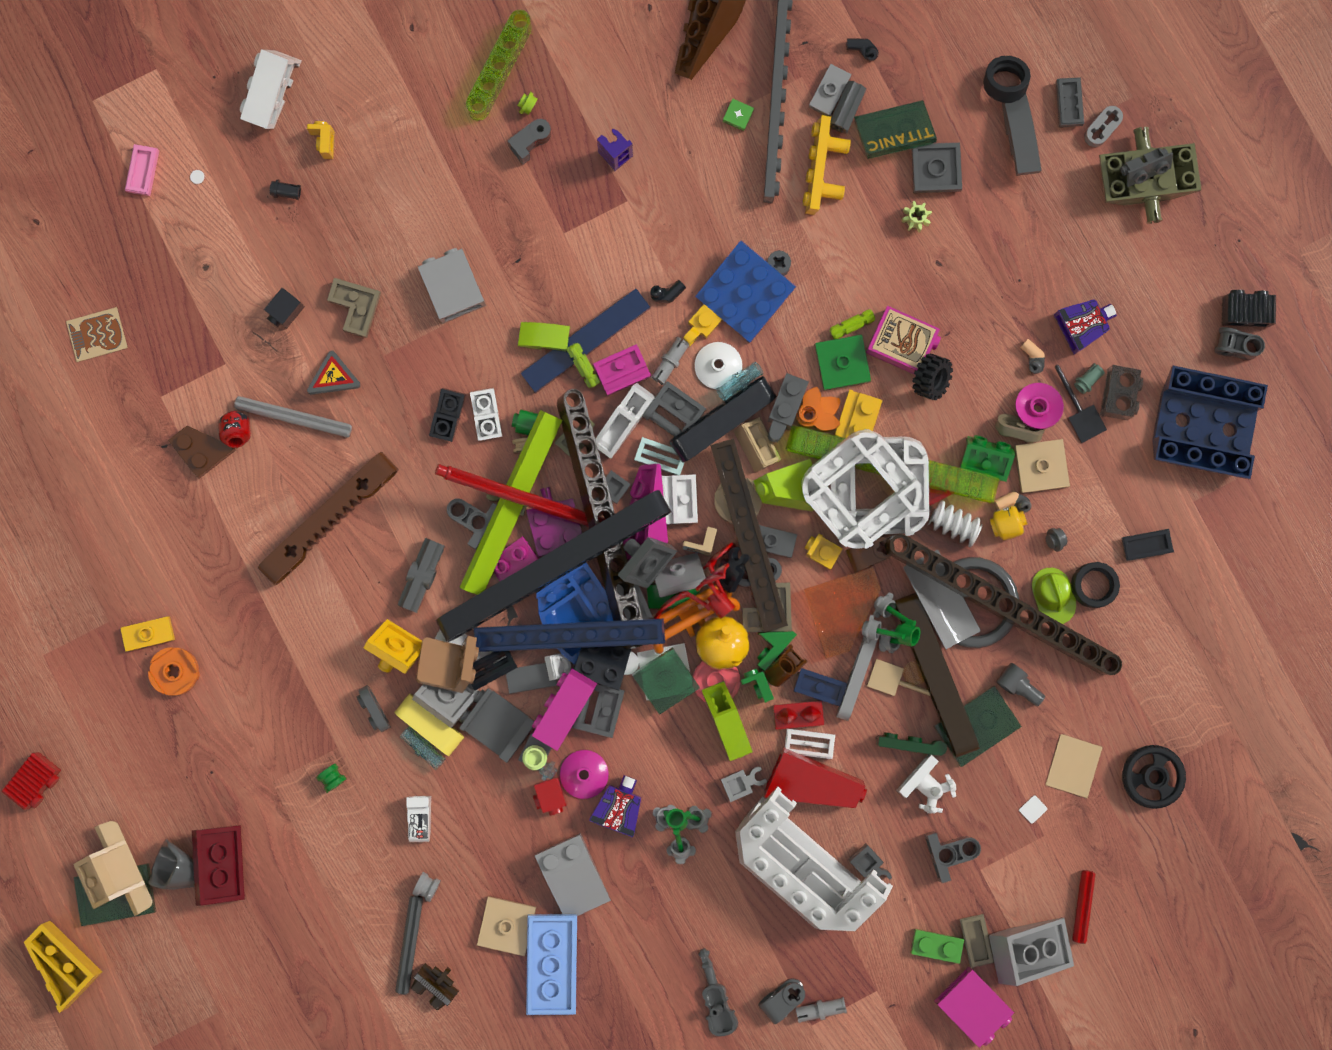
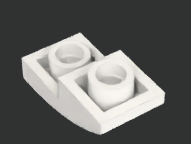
(486, 414)

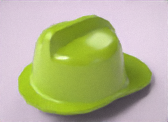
(1054, 594)

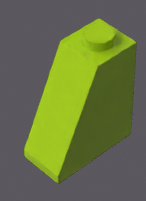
(784, 486)
(727, 721)

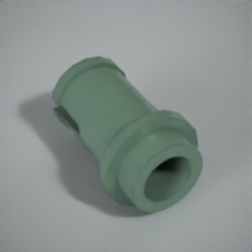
(1089, 378)

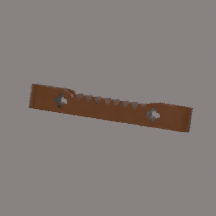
(375, 473)

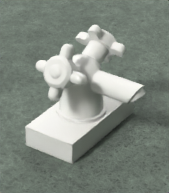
(927, 785)

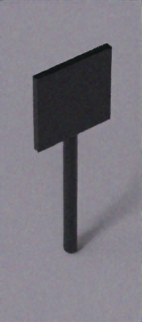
(1086, 422)

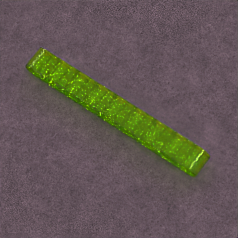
(941, 476)

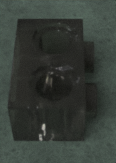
(1115, 390)

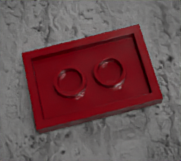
(218, 865)

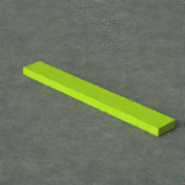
(506, 511)

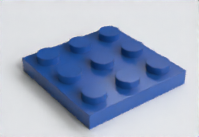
(745, 291)

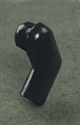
(864, 46)
(667, 295)

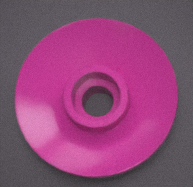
(1043, 396)
(593, 764)

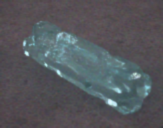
(548, 771)

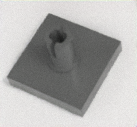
(645, 561)

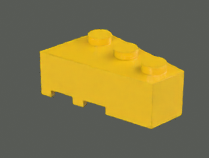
(61, 963)

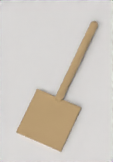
(887, 677)

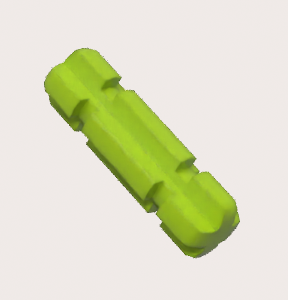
(852, 324)
(583, 365)

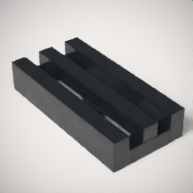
(491, 670)

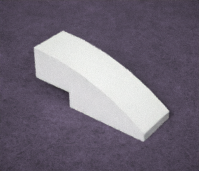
(624, 420)

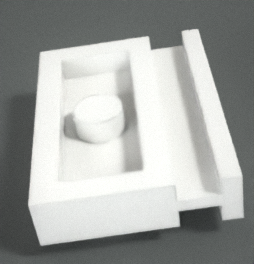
(681, 498)

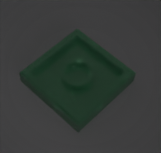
(666, 680)

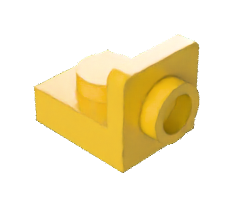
(325, 142)
(822, 551)

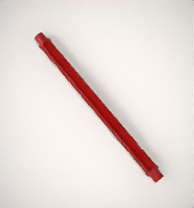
(512, 494)

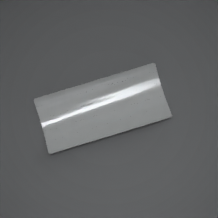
(944, 607)

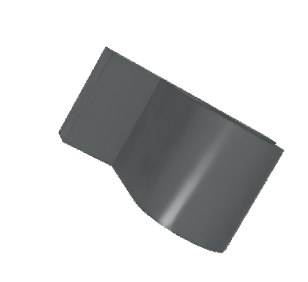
(468, 517)
(956, 853)

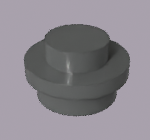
(1056, 539)

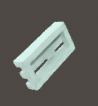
(641, 450)

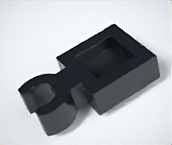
(734, 572)

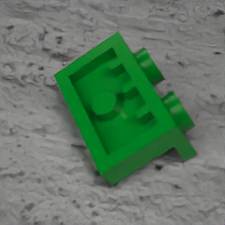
(988, 457)
(761, 688)

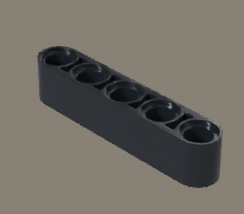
(722, 419)

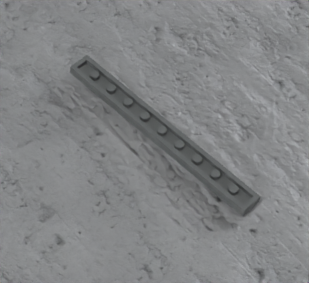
(778, 96)

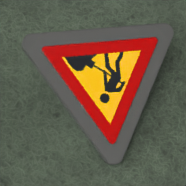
(333, 376)

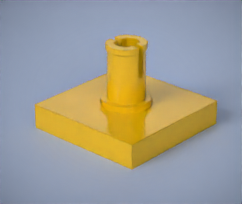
(394, 647)

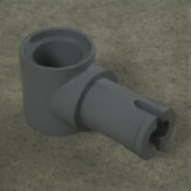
(1016, 682)

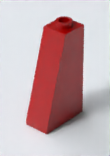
(814, 782)

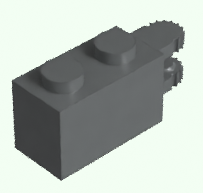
(786, 406)

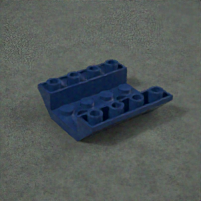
(1208, 405)

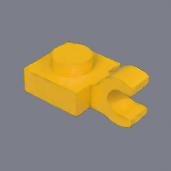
(703, 324)

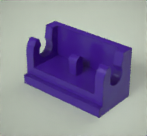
(616, 152)

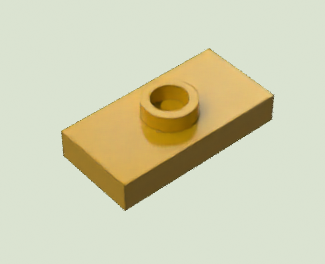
(147, 634)

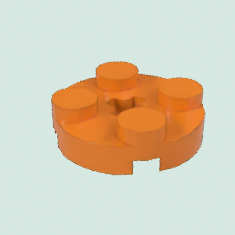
(187, 673)

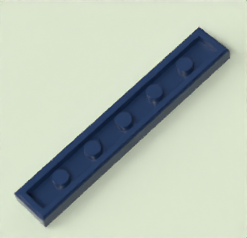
(588, 337)

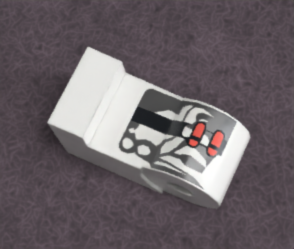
(419, 818)

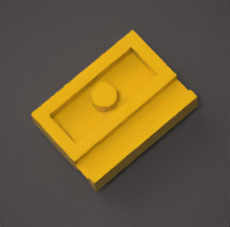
(858, 413)

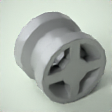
(426, 887)

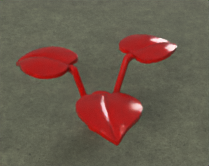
(718, 599)

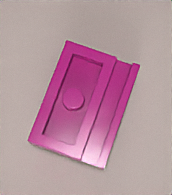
(622, 370)

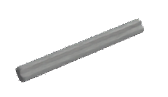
(293, 416)

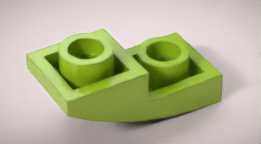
(543, 335)

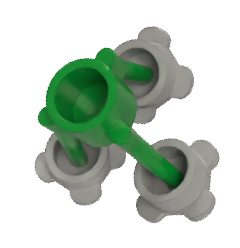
(890, 640)
(677, 821)

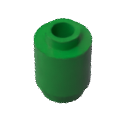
(524, 421)

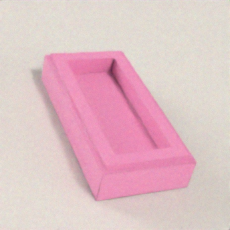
(142, 170)

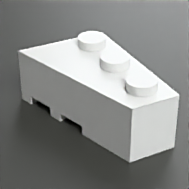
(268, 88)

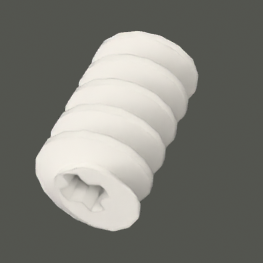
(955, 523)

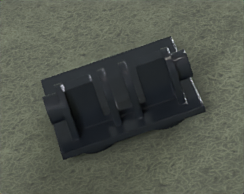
(603, 664)

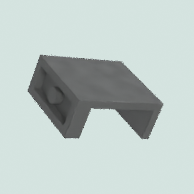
(497, 724)

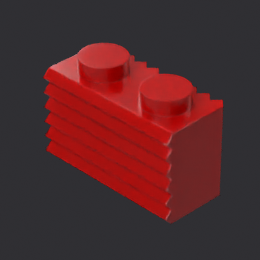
(31, 781)

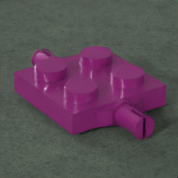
(549, 530)

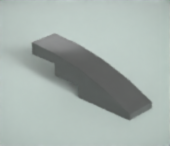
(1022, 136)

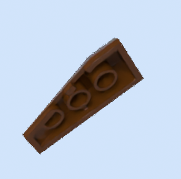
(706, 29)

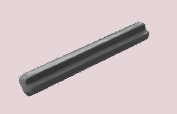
(409, 945)

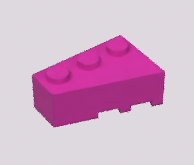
(563, 708)

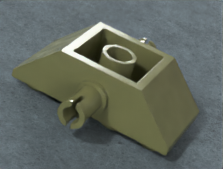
(1176, 182)

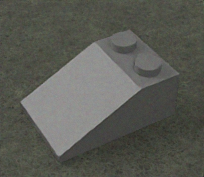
(572, 876)
(1031, 951)

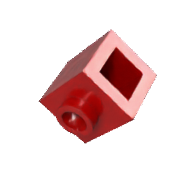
(550, 796)

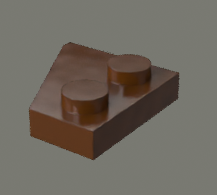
(199, 450)

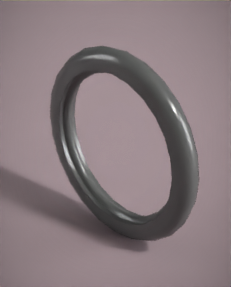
(1009, 586)

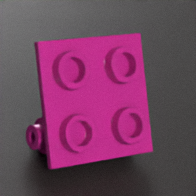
(514, 559)

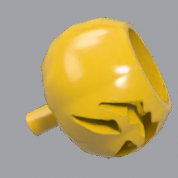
(722, 643)

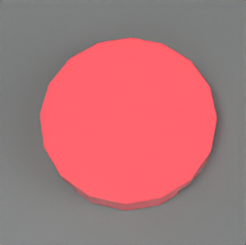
(709, 676)

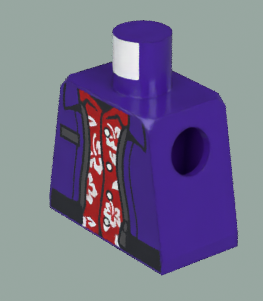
(1084, 323)
(618, 807)

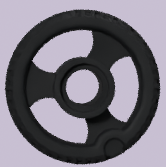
(1160, 756)

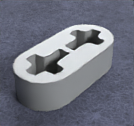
(1107, 129)

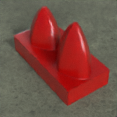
(798, 715)

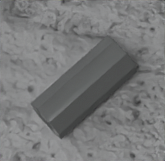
(847, 107)

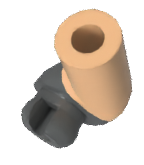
(1036, 357)
(1015, 499)

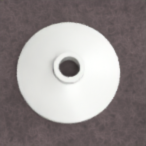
(708, 373)

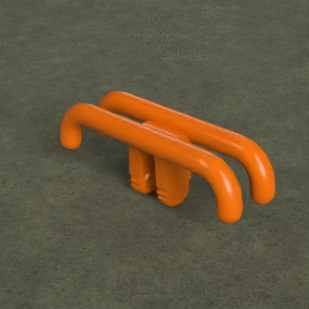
(689, 615)

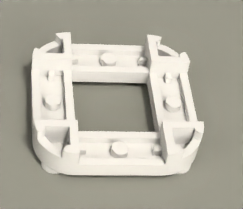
(916, 459)
(881, 518)

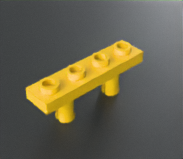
(814, 176)

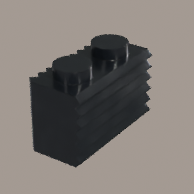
(1249, 309)

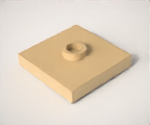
(1041, 466)
(505, 926)

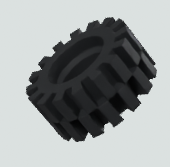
(932, 376)

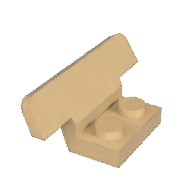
(113, 872)

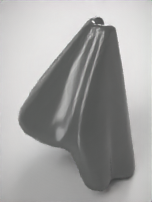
(172, 868)

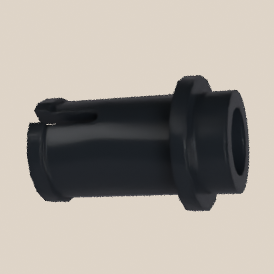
(285, 190)

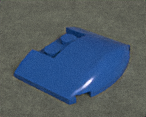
(574, 600)

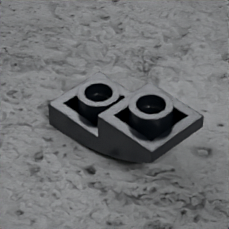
(447, 414)

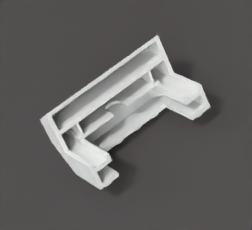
(803, 871)

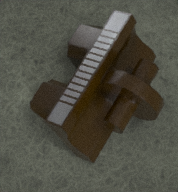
(437, 983)

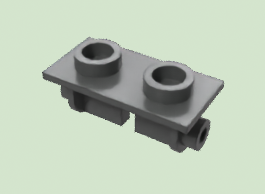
(1156, 163)

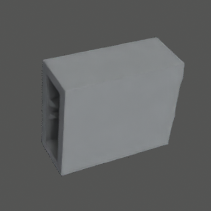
(451, 285)

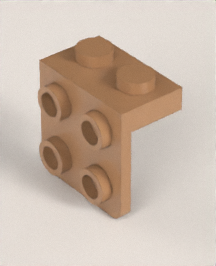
(447, 664)

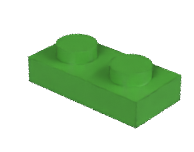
(937, 946)

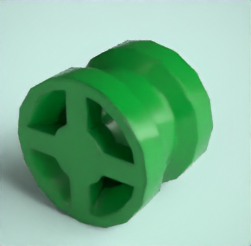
(331, 778)

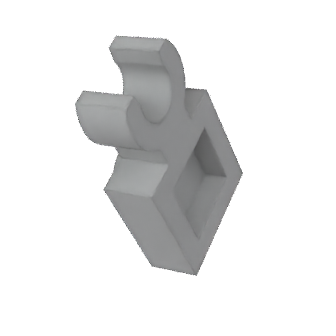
(739, 785)

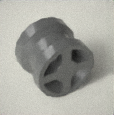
(778, 265)

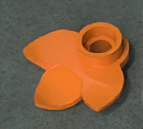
(821, 409)

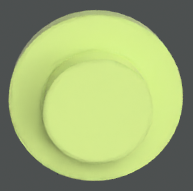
(534, 757)

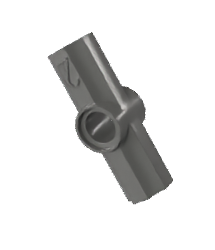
(421, 575)

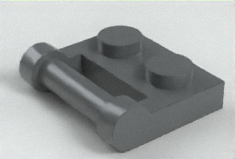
(678, 405)
(605, 712)

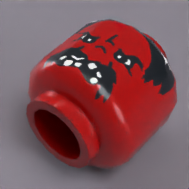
(234, 429)

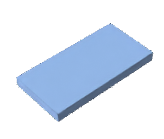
(551, 964)

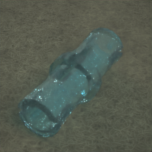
(739, 381)
(422, 748)

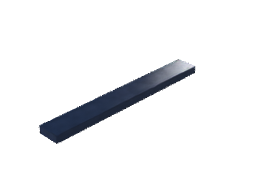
(570, 635)

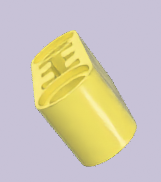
(429, 726)

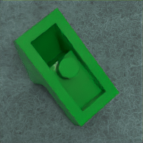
(779, 642)

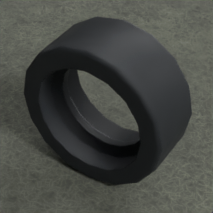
(1009, 64)
(1114, 585)

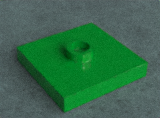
(842, 362)

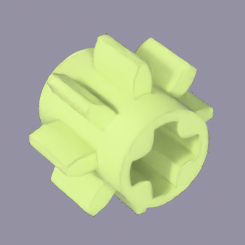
(920, 211)

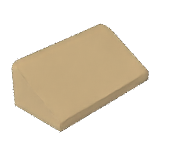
(756, 445)

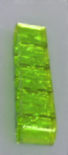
(503, 54)

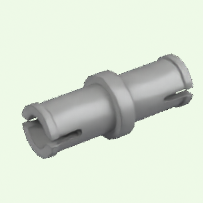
(670, 360)
(821, 1010)

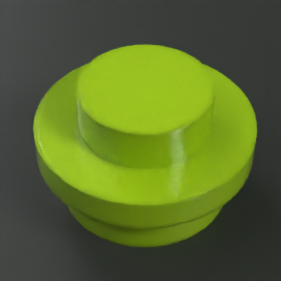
(527, 103)

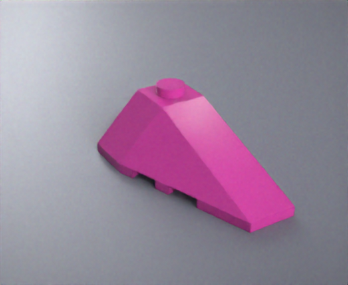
(647, 481)

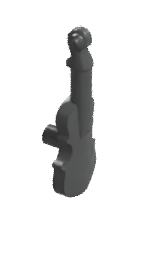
(721, 1019)

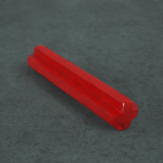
(1083, 906)

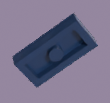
(820, 687)

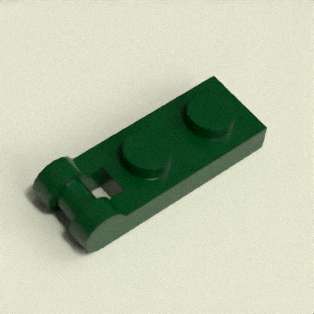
(912, 744)

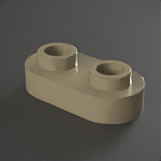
(1012, 426)

